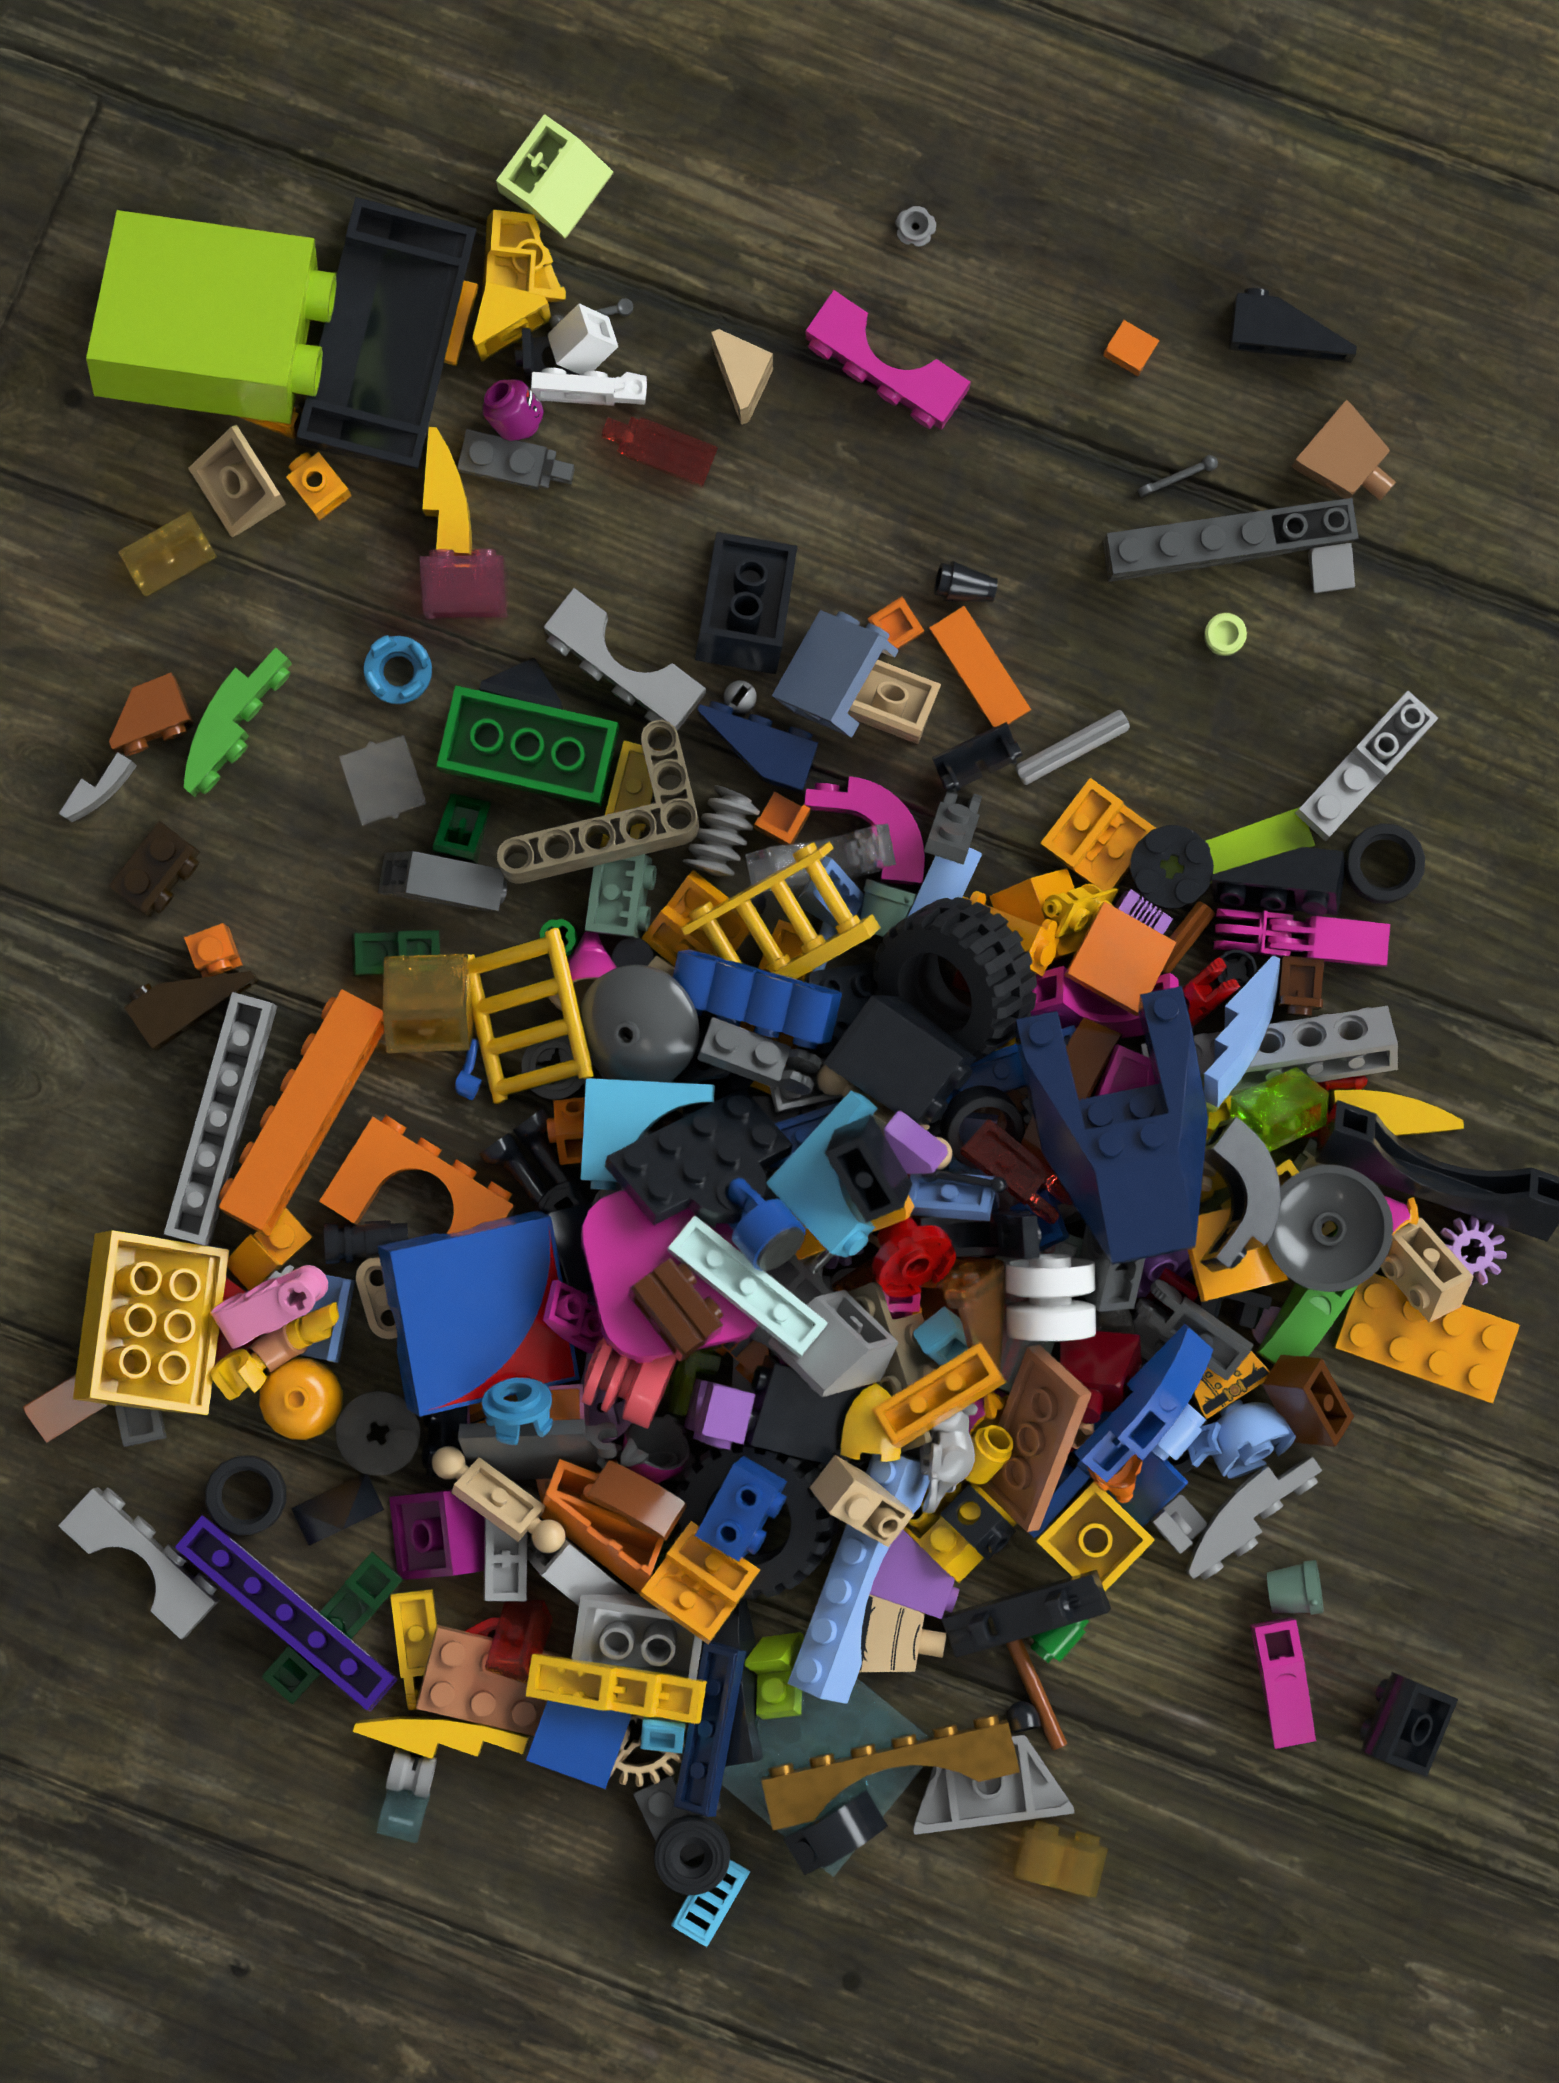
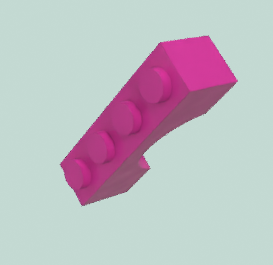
(928, 391)

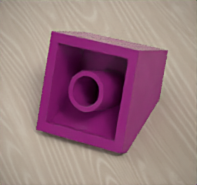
(436, 1535)

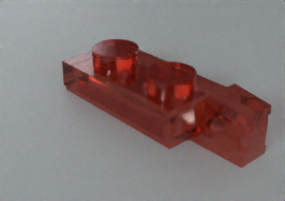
(662, 448)

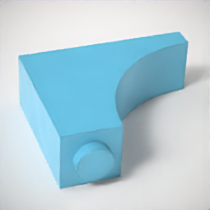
(622, 1113)
(816, 1192)

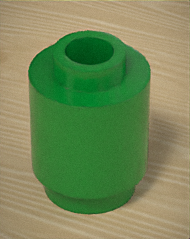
(1059, 1641)

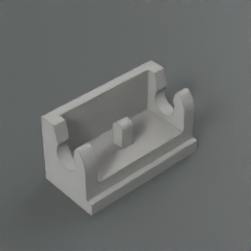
(504, 1565)

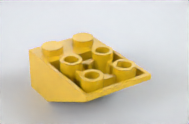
(942, 1540)

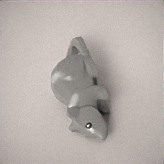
(948, 1456)

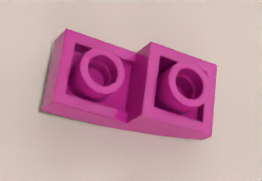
(573, 1317)

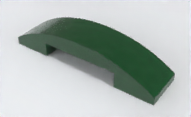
(348, 1611)

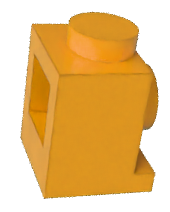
(324, 497)

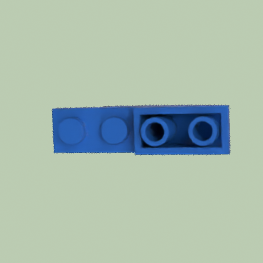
(1157, 1400)

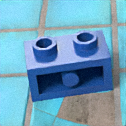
(742, 1509)

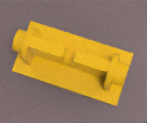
(1077, 907)

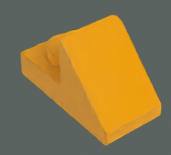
(262, 1255)

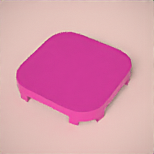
(622, 1250)

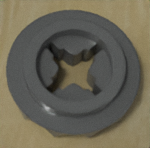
(544, 1052)

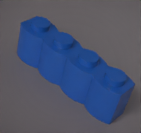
(758, 998)

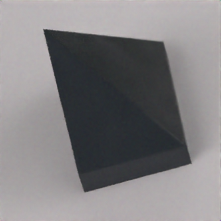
(523, 683)
(337, 1508)

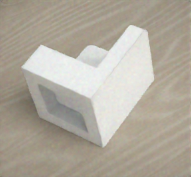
(582, 340)

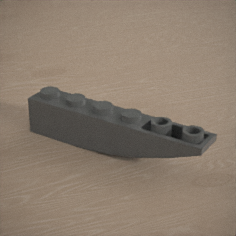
(1227, 539)

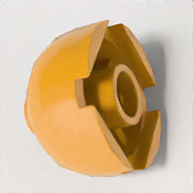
(301, 1398)

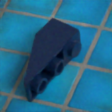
(770, 753)

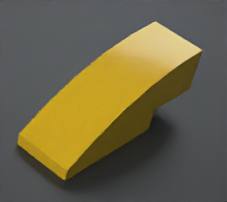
(446, 497)
(1400, 1113)

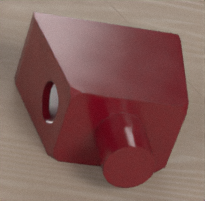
(1104, 1367)

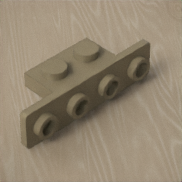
(908, 1360)

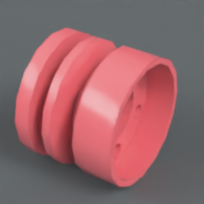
(637, 1383)

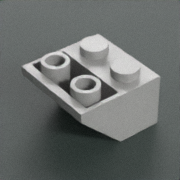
(847, 1352)

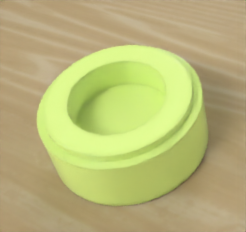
(1225, 634)

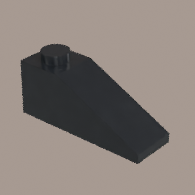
(1278, 328)

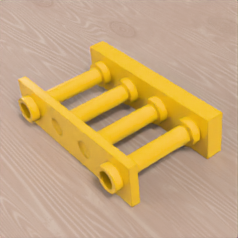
(814, 947)

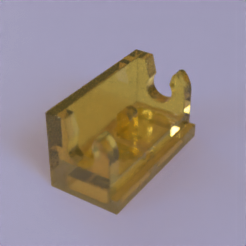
(167, 554)

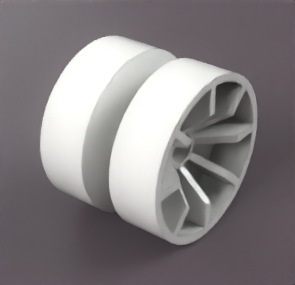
(1050, 1287)

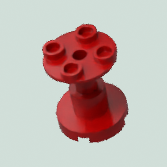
(911, 1257)

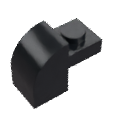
(836, 1833)

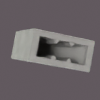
(574, 1571)

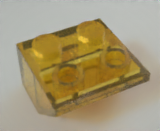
(427, 1003)

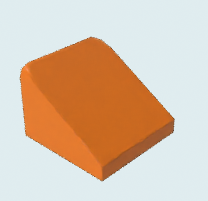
(1130, 348)

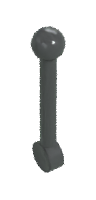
(624, 308)
(1208, 463)

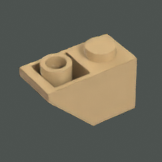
(860, 1501)

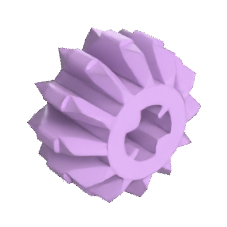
(1481, 1240)

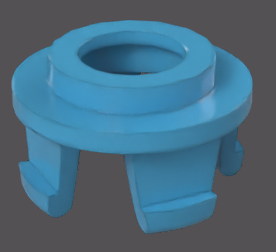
(397, 646)
(507, 1416)

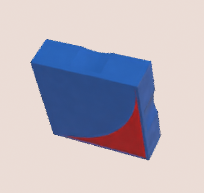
(475, 1311)

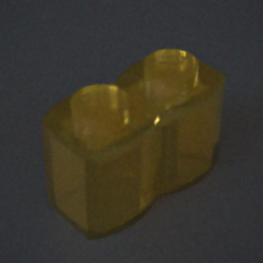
(1060, 1860)

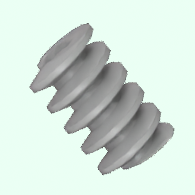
(722, 832)

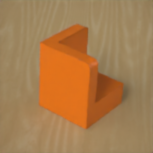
(782, 819)

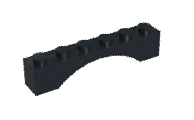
(1510, 1198)

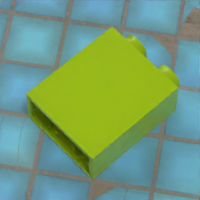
(208, 317)

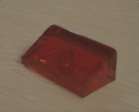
(518, 1635)

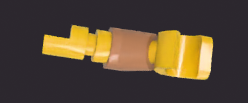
(272, 1350)

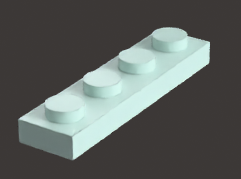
(747, 1288)

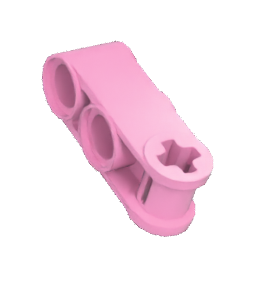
(270, 1305)

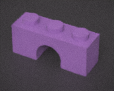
(718, 1413)

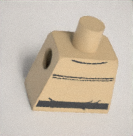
(895, 1637)

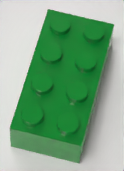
(528, 746)

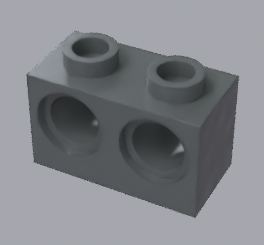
(1114, 1284)

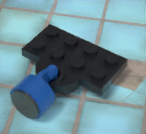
(716, 1170)

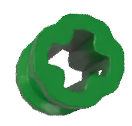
(571, 935)

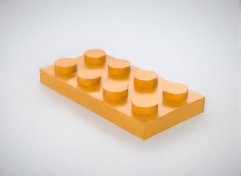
(1456, 1351)

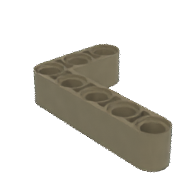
(614, 825)

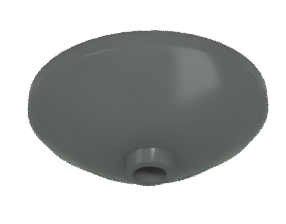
(656, 1012)
(1362, 1221)

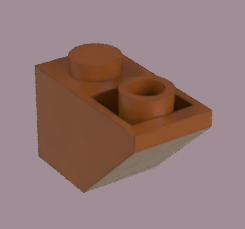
(150, 713)

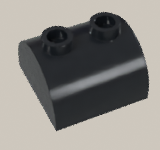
(1407, 1723)

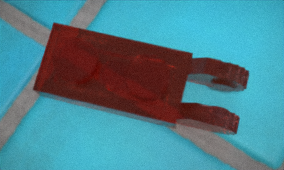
(1025, 1174)

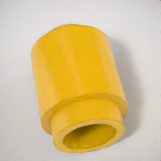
(992, 1450)

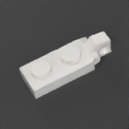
(591, 388)

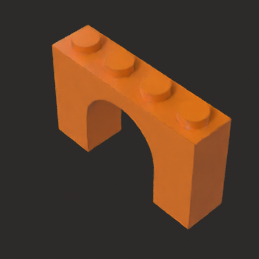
(385, 1152)

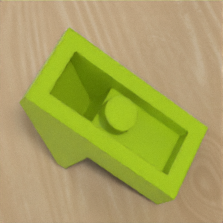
(773, 1663)

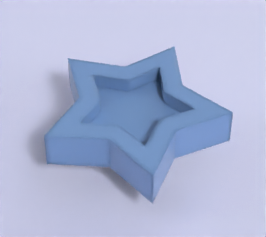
(1205, 1444)

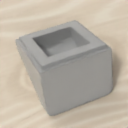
(1332, 567)

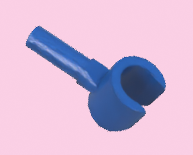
(467, 1084)

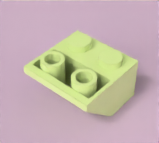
(554, 176)

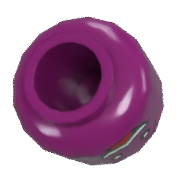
(512, 409)

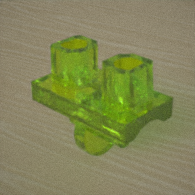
(702, 1361)

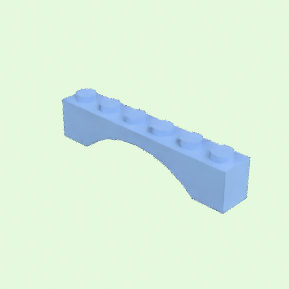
(832, 1643)

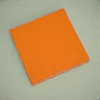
(1119, 958)

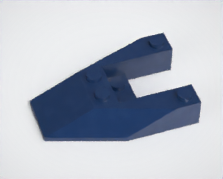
(1128, 1154)

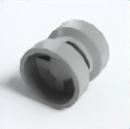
(411, 1773)

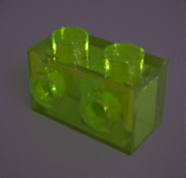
(1282, 1108)

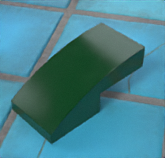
(372, 948)

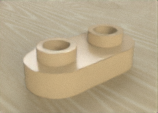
(374, 1299)

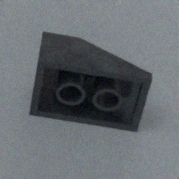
(746, 603)

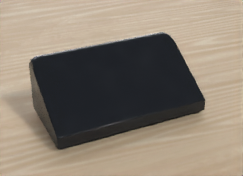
(567, 1231)

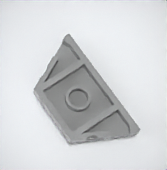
(962, 1802)

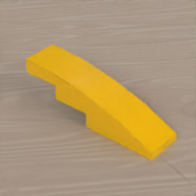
(616, 1688)
(425, 1733)

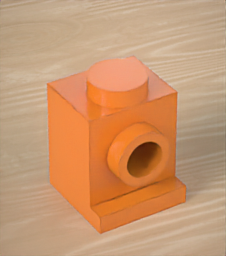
(213, 950)

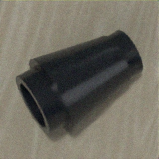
(964, 584)

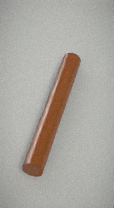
(1036, 1694)

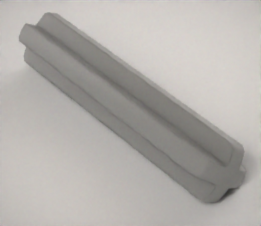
(1072, 747)

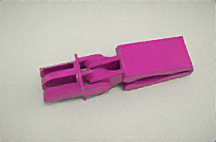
(1324, 937)

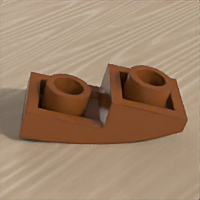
(638, 1499)

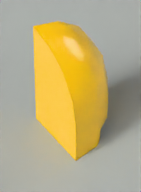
(862, 1429)

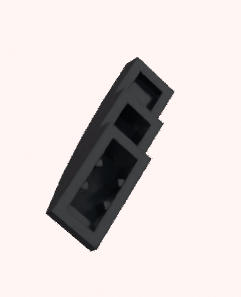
(744, 1739)

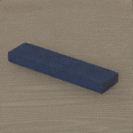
(709, 1740)

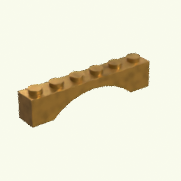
(803, 1792)

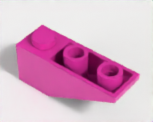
(1284, 1681)

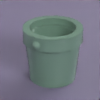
(886, 903)
(1296, 1589)

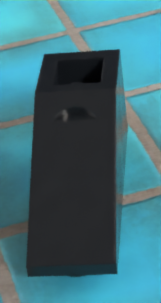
(1293, 880)

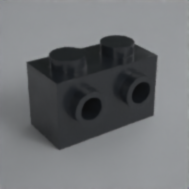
(868, 1168)

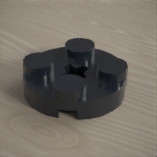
(1192, 854)

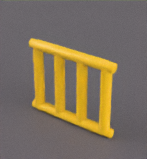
(570, 1025)

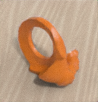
(1123, 1482)

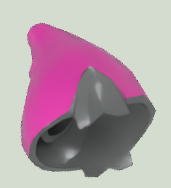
(656, 1451)

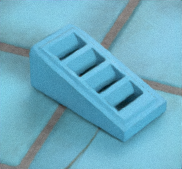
(696, 1932)

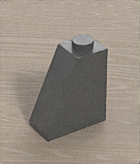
(442, 881)

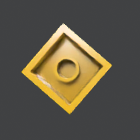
(1094, 1535)

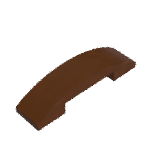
(1088, 1057)

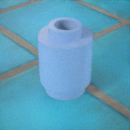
(1180, 1435)

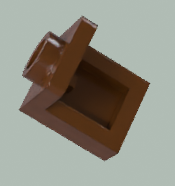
(1300, 985)

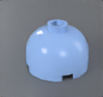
(1248, 1436)

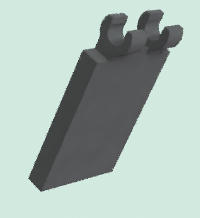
(538, 1456)

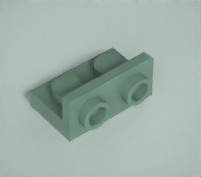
(620, 897)

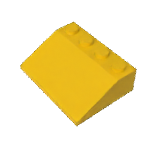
(150, 1323)

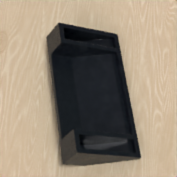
(386, 334)

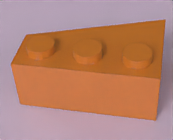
(597, 1530)

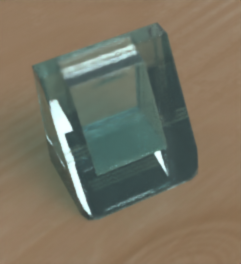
(402, 1815)

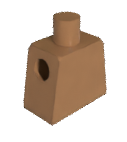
(1346, 456)

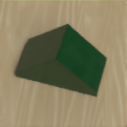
(462, 829)

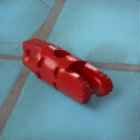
(1200, 995)

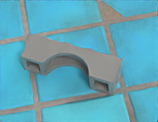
(580, 629)
(180, 1596)

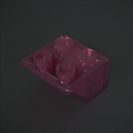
(464, 584)

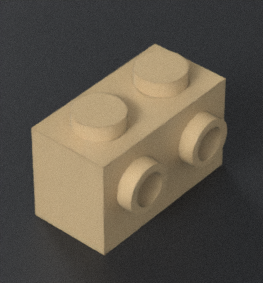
(1426, 1271)

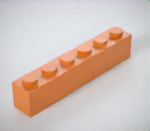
(303, 1113)

